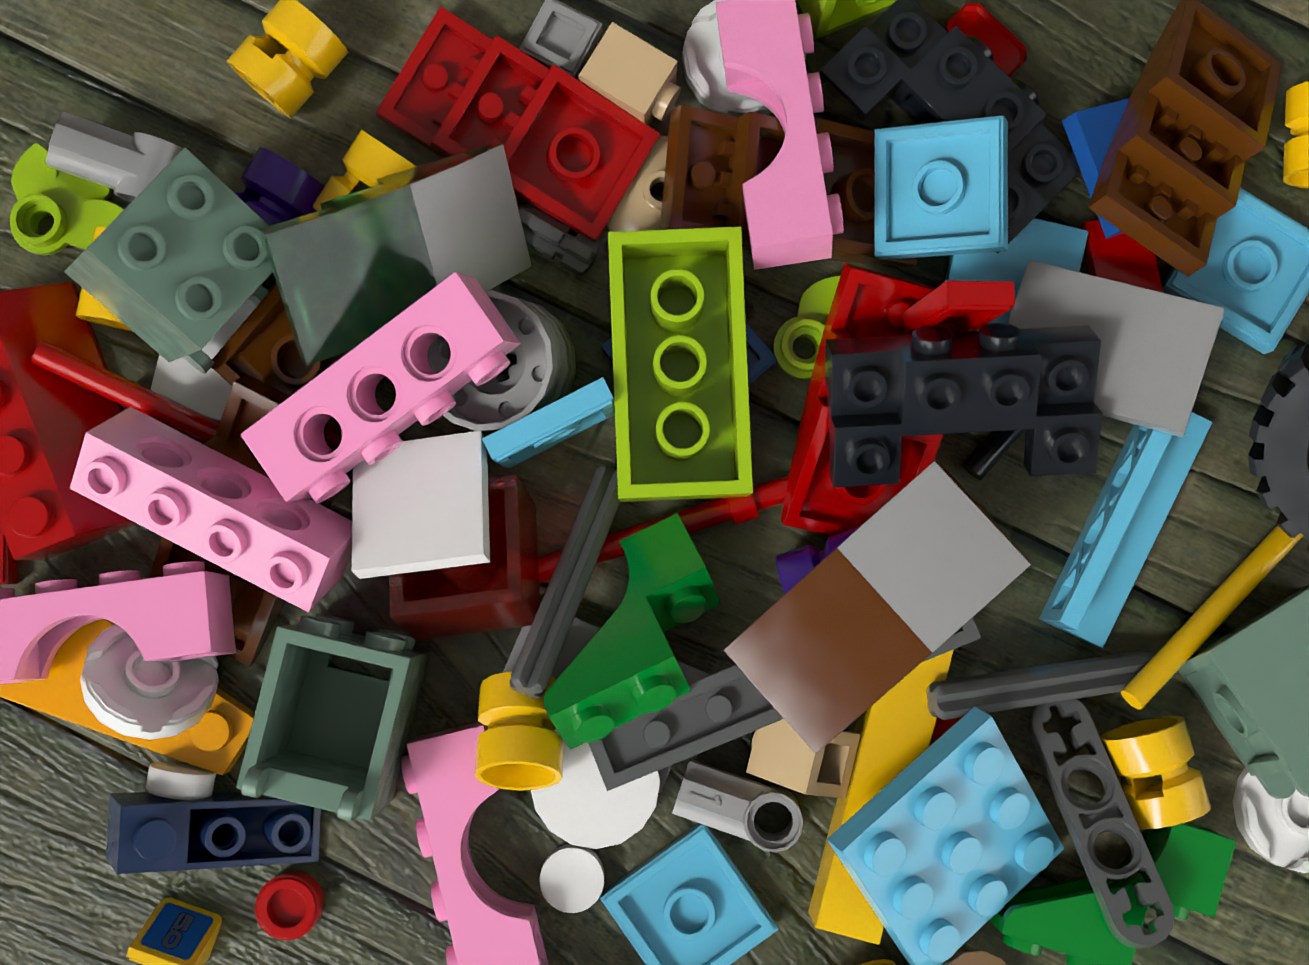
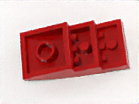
(560, 138)
(863, 306)

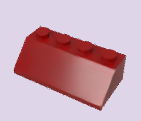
(46, 425)

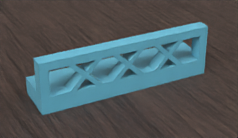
(1122, 530)

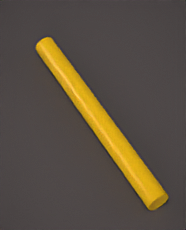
(1208, 618)

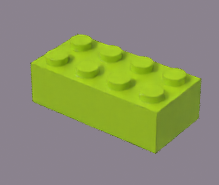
(680, 364)

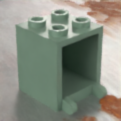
(178, 261)
(1259, 693)
(331, 731)

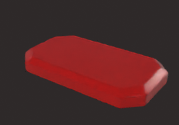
(1005, 47)

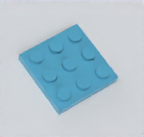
(947, 841)

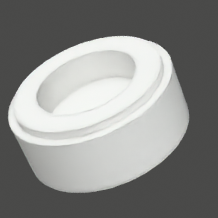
(179, 781)
(572, 878)

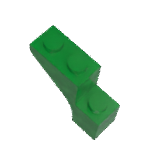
(629, 661)
(1069, 918)

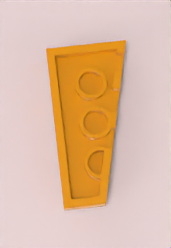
(210, 744)

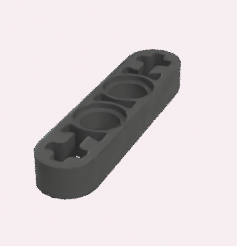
(1107, 815)

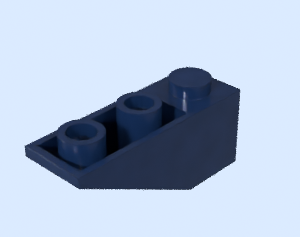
(208, 832)

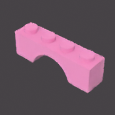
(787, 202)
(166, 616)
(480, 921)

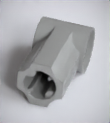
(108, 155)
(730, 804)

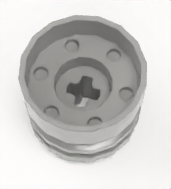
(540, 378)

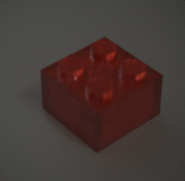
(483, 594)

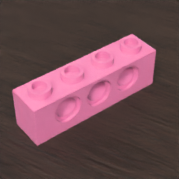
(291, 436)
(213, 507)

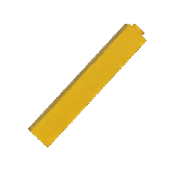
(891, 738)

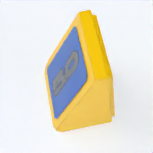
(176, 935)

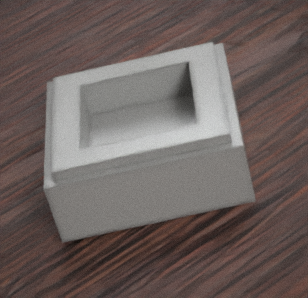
(562, 37)

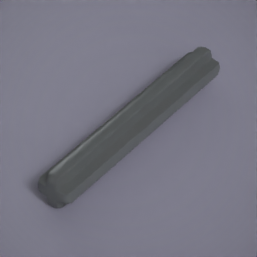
(567, 586)
(1035, 685)

